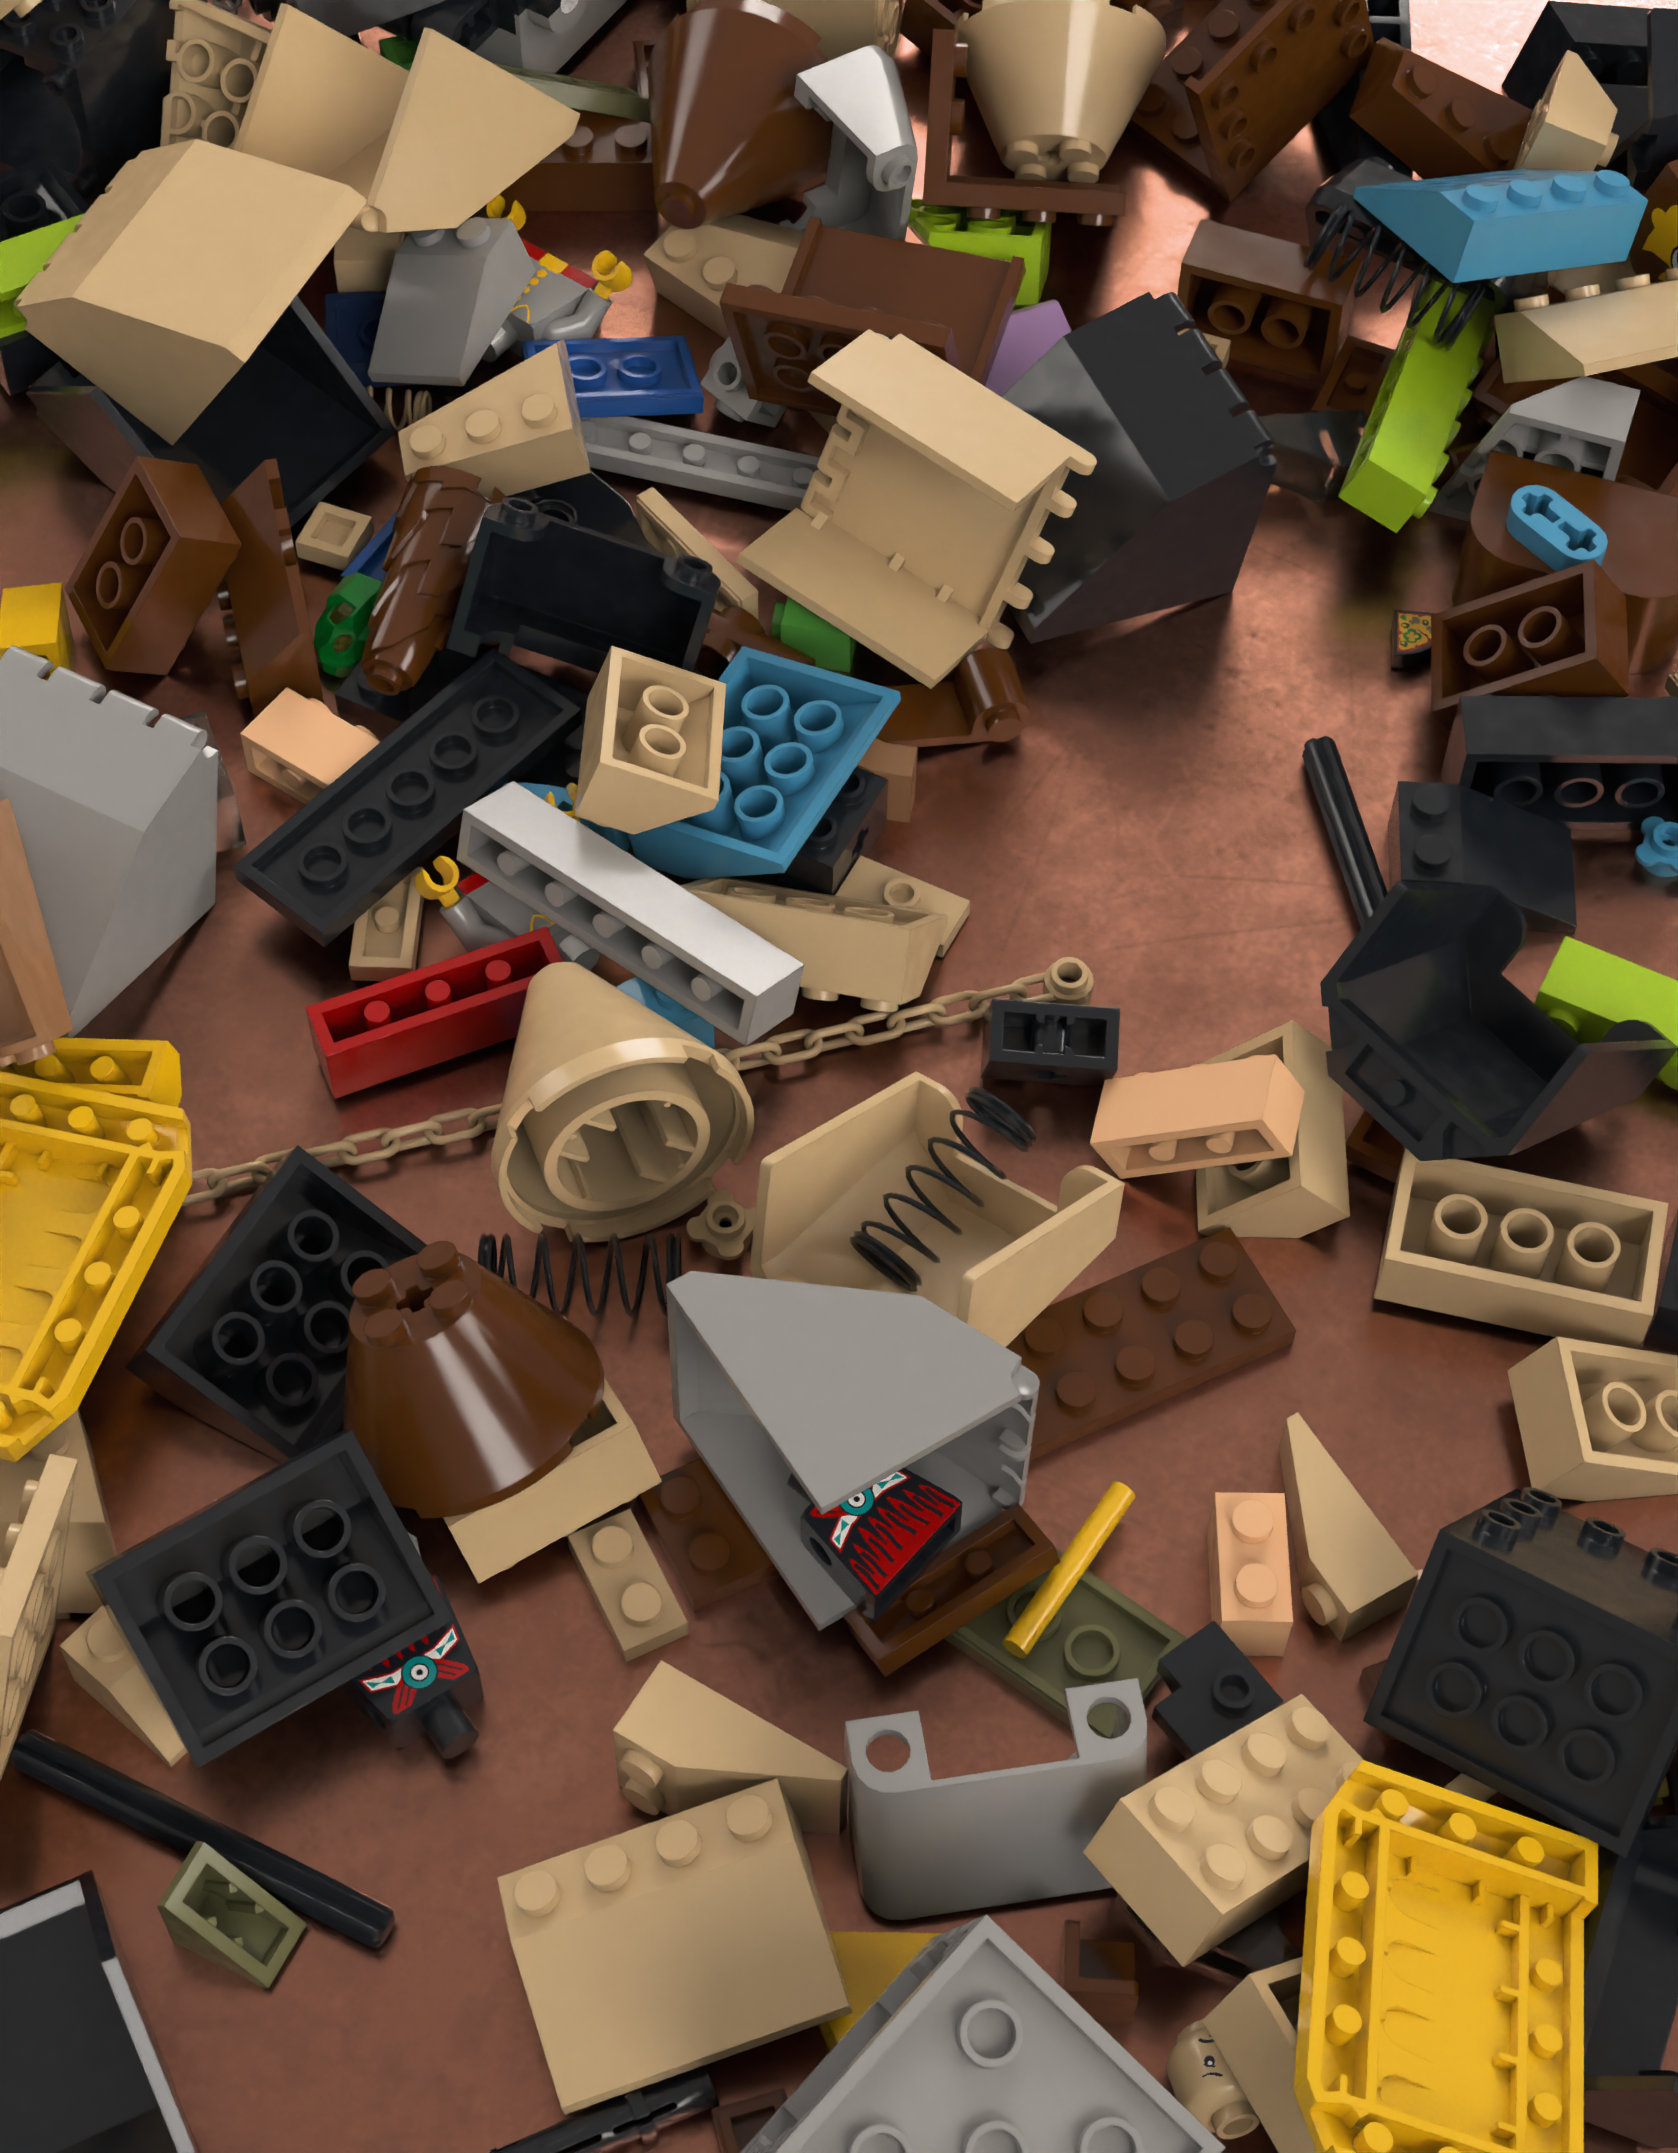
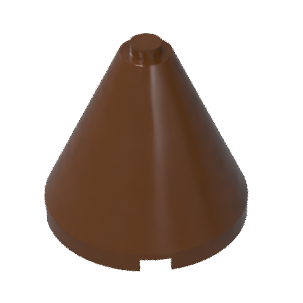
(728, 113)

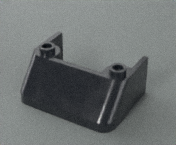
(1374, 171)
(1633, 1989)

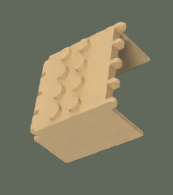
(919, 508)

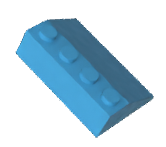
(1511, 220)
(784, 758)

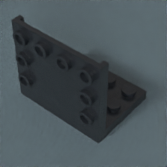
(1542, 1664)

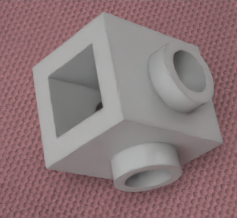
(727, 384)

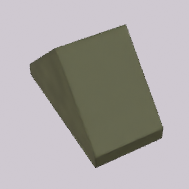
(228, 1917)

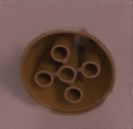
(462, 1383)

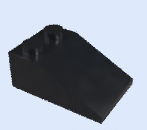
(1475, 839)

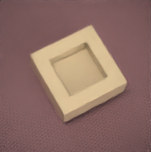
(334, 536)

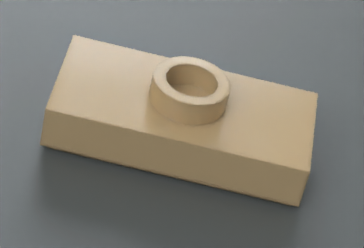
(888, 886)

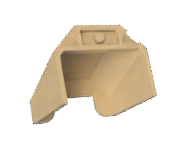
(993, 1276)

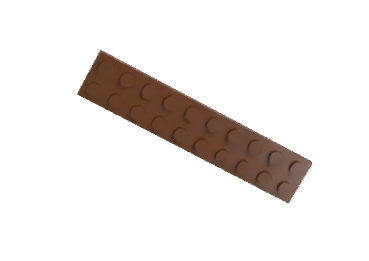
(1095, 1365)

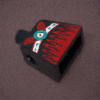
(880, 1537)
(423, 1690)

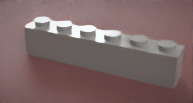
(630, 912)

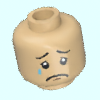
(1207, 2084)

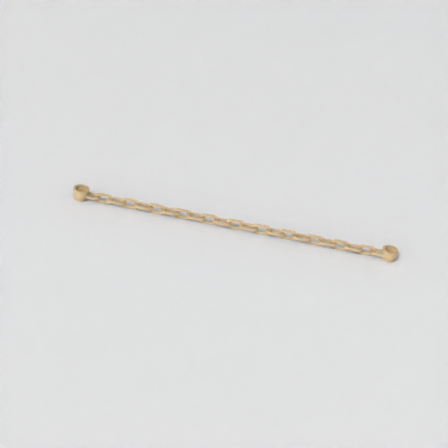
(1053, 992)

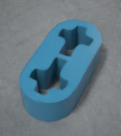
(1554, 528)

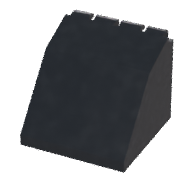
(285, 403)
(1172, 474)
(76, 2035)

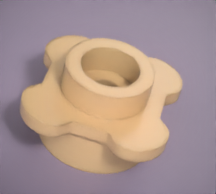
(719, 1241)

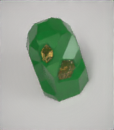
(344, 624)

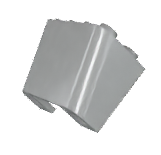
(994, 1833)

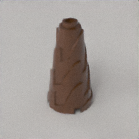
(423, 575)

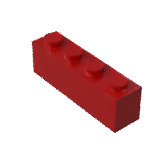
(427, 1013)

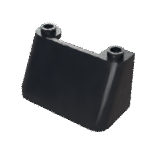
(579, 593)

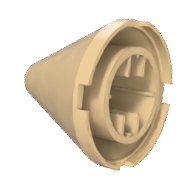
(611, 1112)

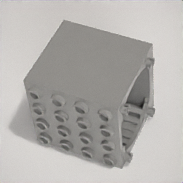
(979, 2059)

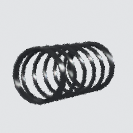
(1332, 226)
(488, 1258)
(884, 1258)

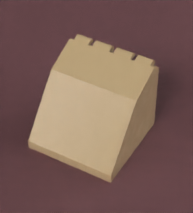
(413, 142)
(183, 274)

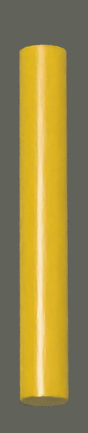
(1070, 1569)

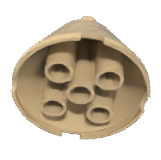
(1059, 80)

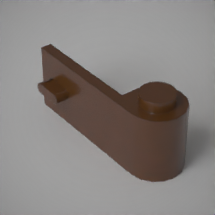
(977, 706)

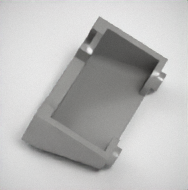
(871, 145)

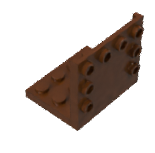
(1251, 84)
(988, 195)
(862, 282)

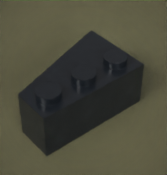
(1604, 36)

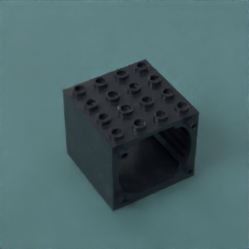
(84, 86)

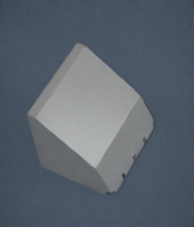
(108, 822)
(841, 1397)

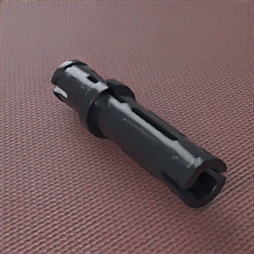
(624, 2118)

